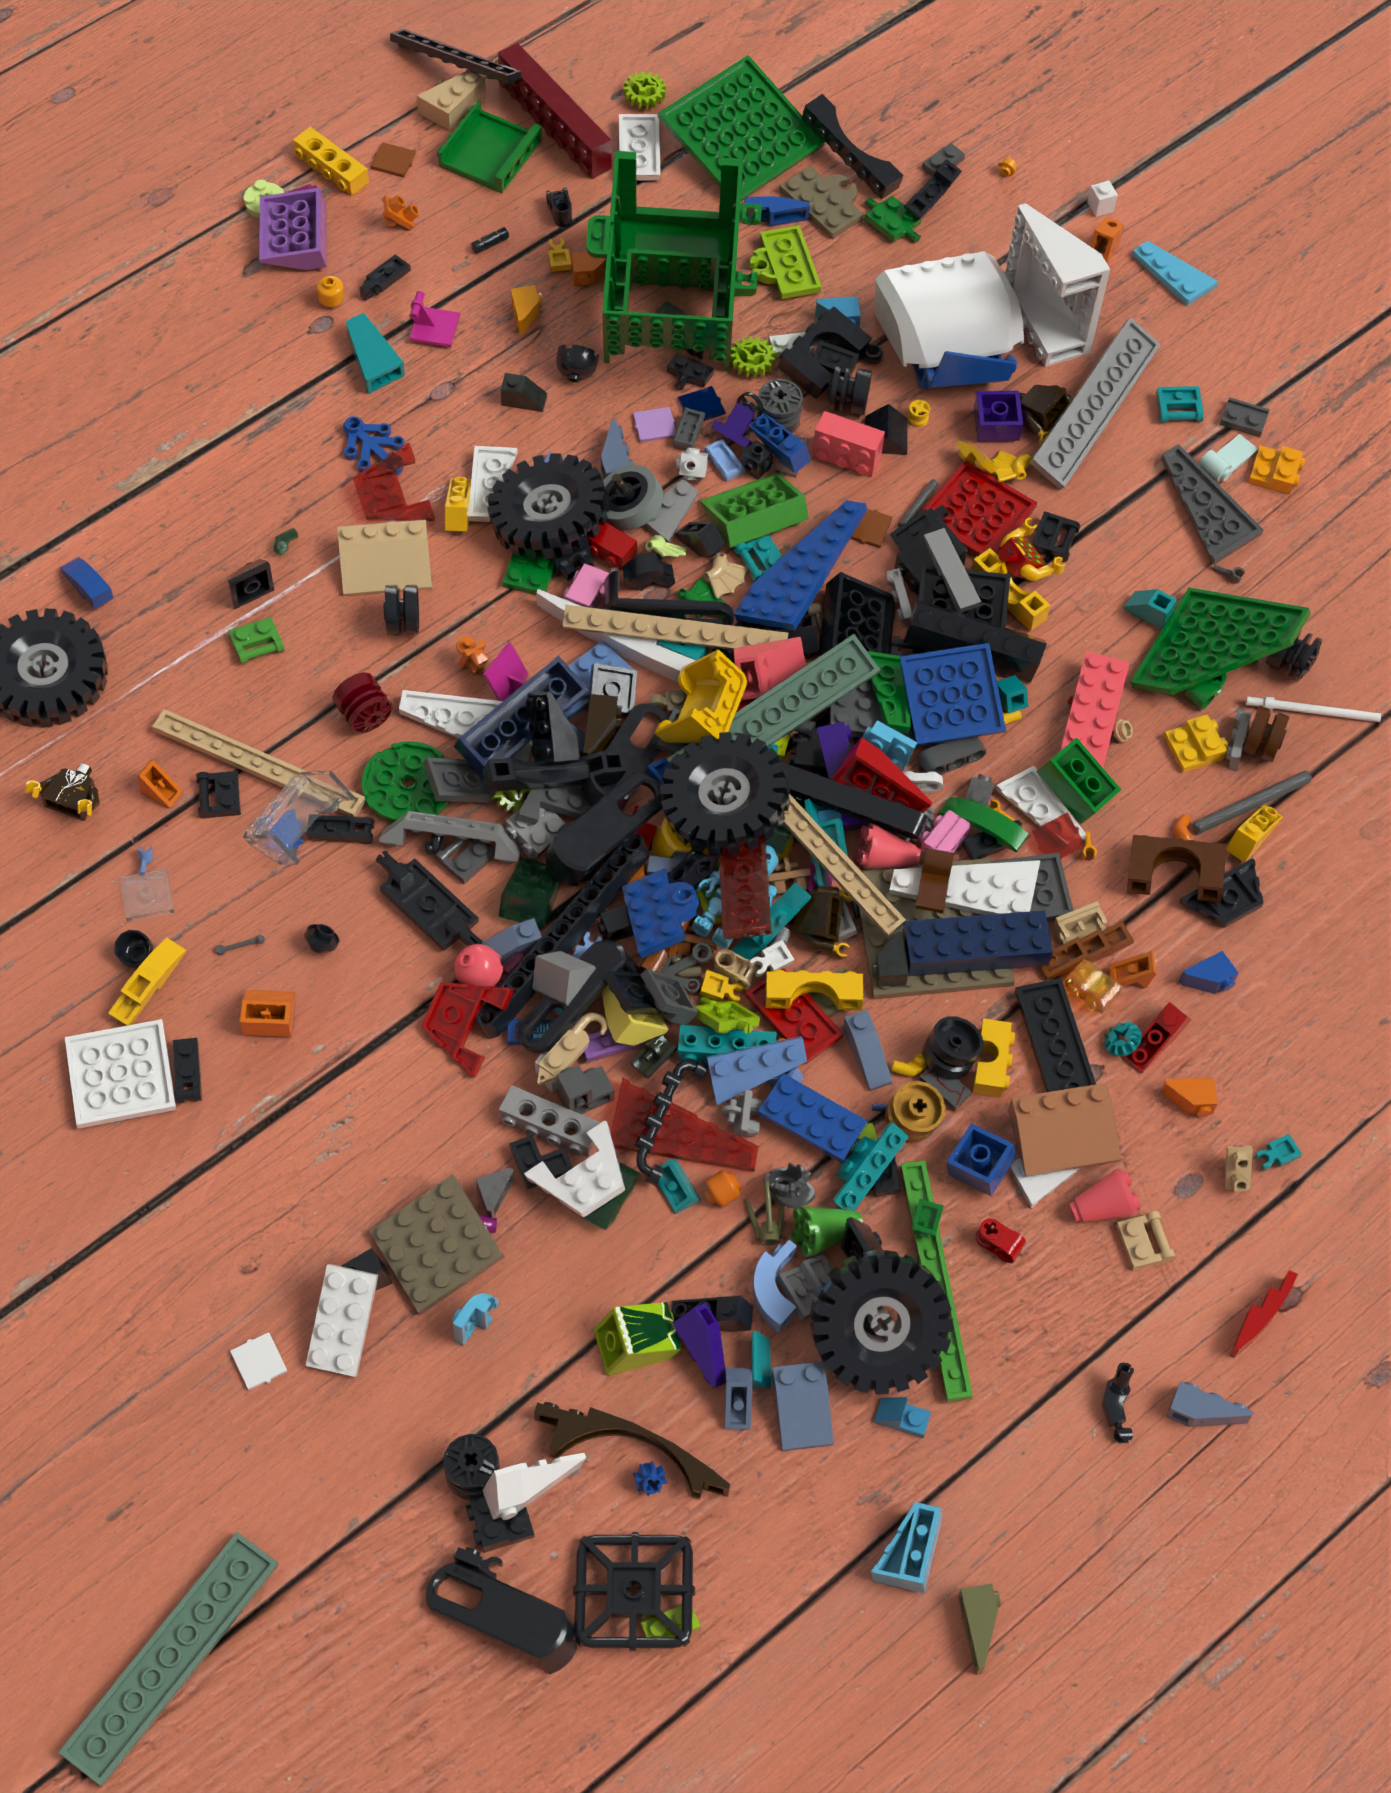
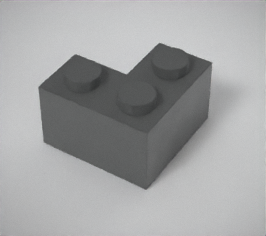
(584, 1090)

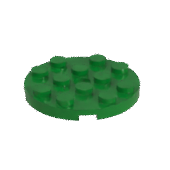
(384, 779)

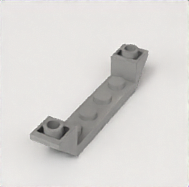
(506, 848)

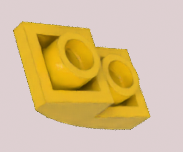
(972, 454)

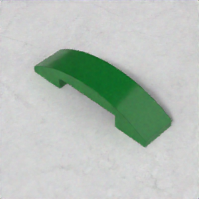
(989, 821)

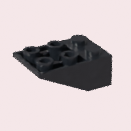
(550, 730)

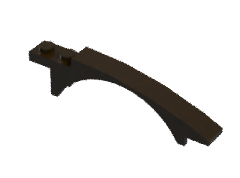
(575, 1428)

